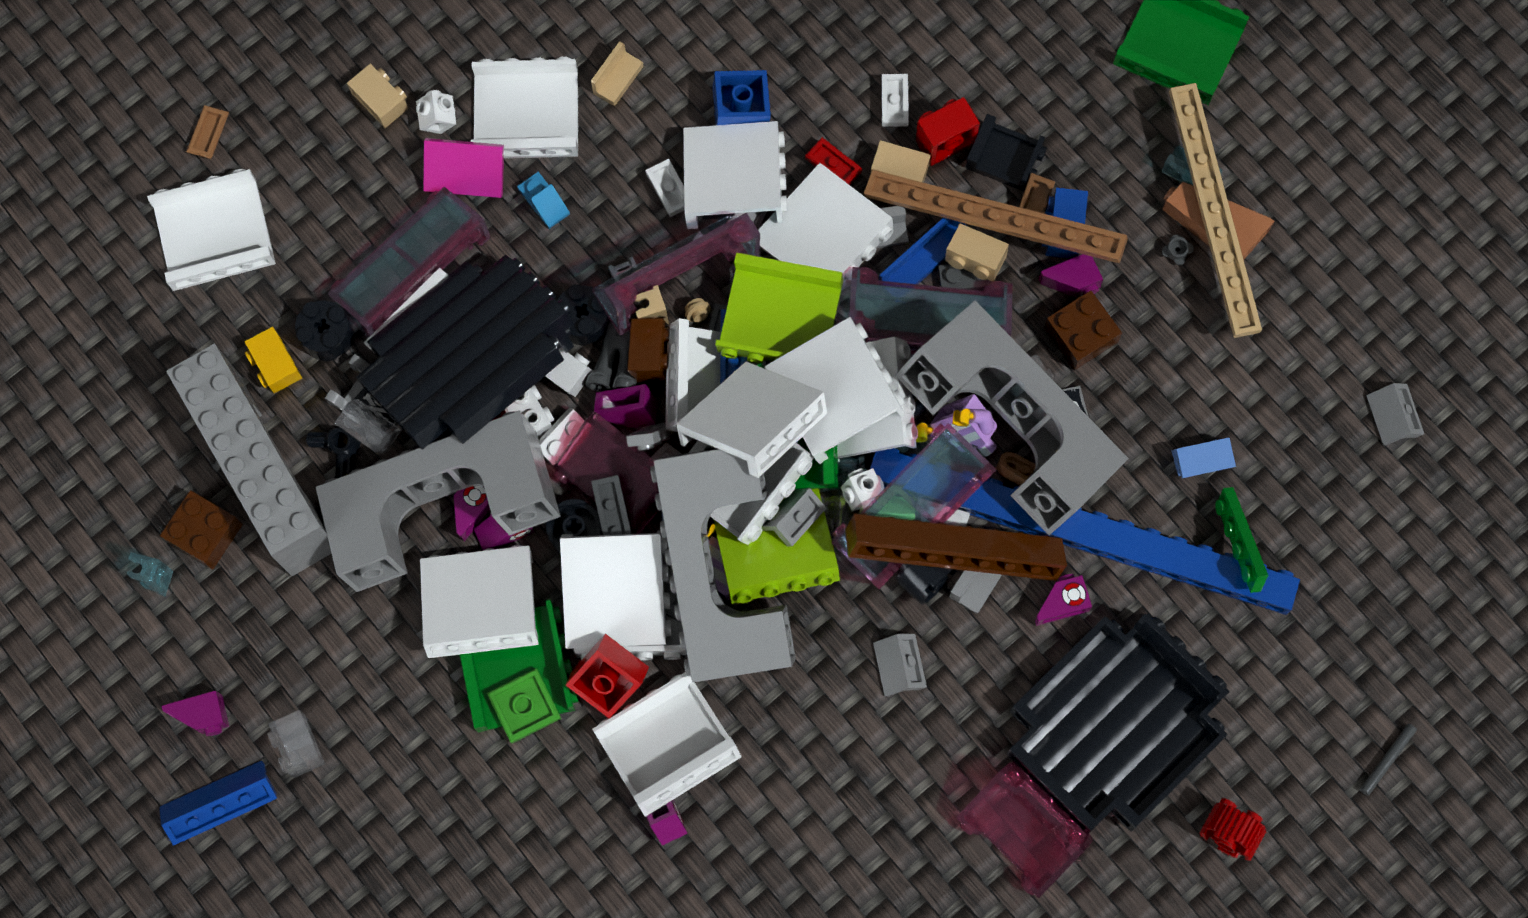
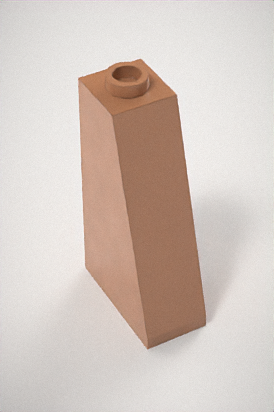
(1184, 208)

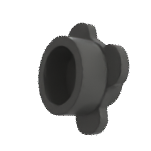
(1181, 243)

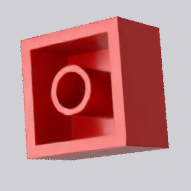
(947, 130)
(607, 676)

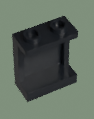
(1005, 154)

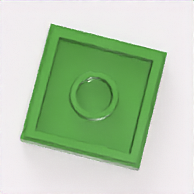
(524, 705)

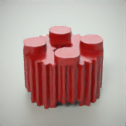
(1233, 829)

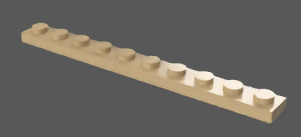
(1215, 211)

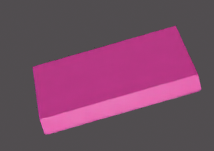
(463, 167)

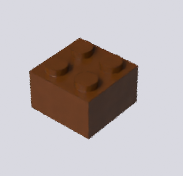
(1082, 330)
(649, 351)
(201, 530)

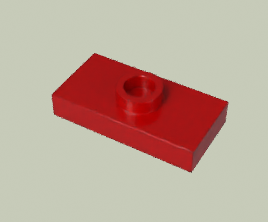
(834, 160)

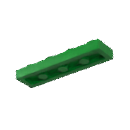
(1242, 540)

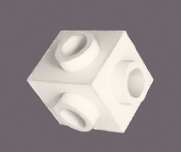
(436, 112)
(861, 488)

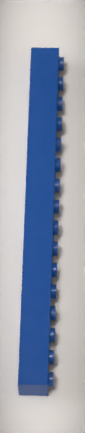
(1120, 542)

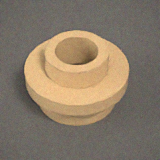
(697, 310)

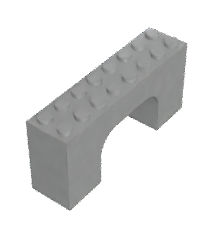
(1068, 447)
(250, 459)
(369, 503)
(716, 637)

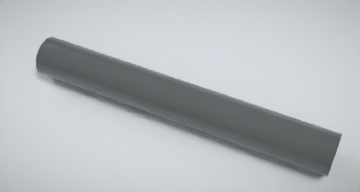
(1388, 759)

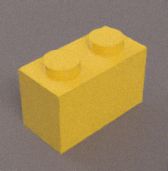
(272, 360)

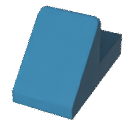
(543, 200)

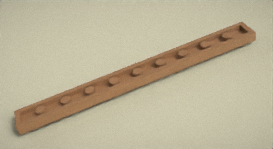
(996, 216)

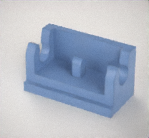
(1203, 458)

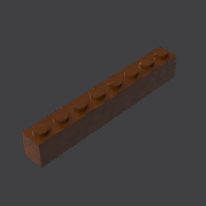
(955, 547)

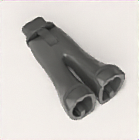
(602, 375)

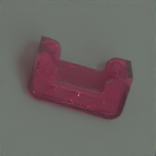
(603, 452)
(1025, 828)

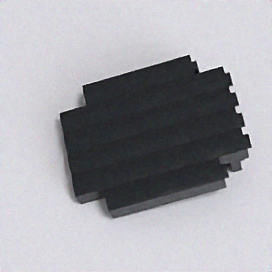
(467, 350)
(1118, 723)

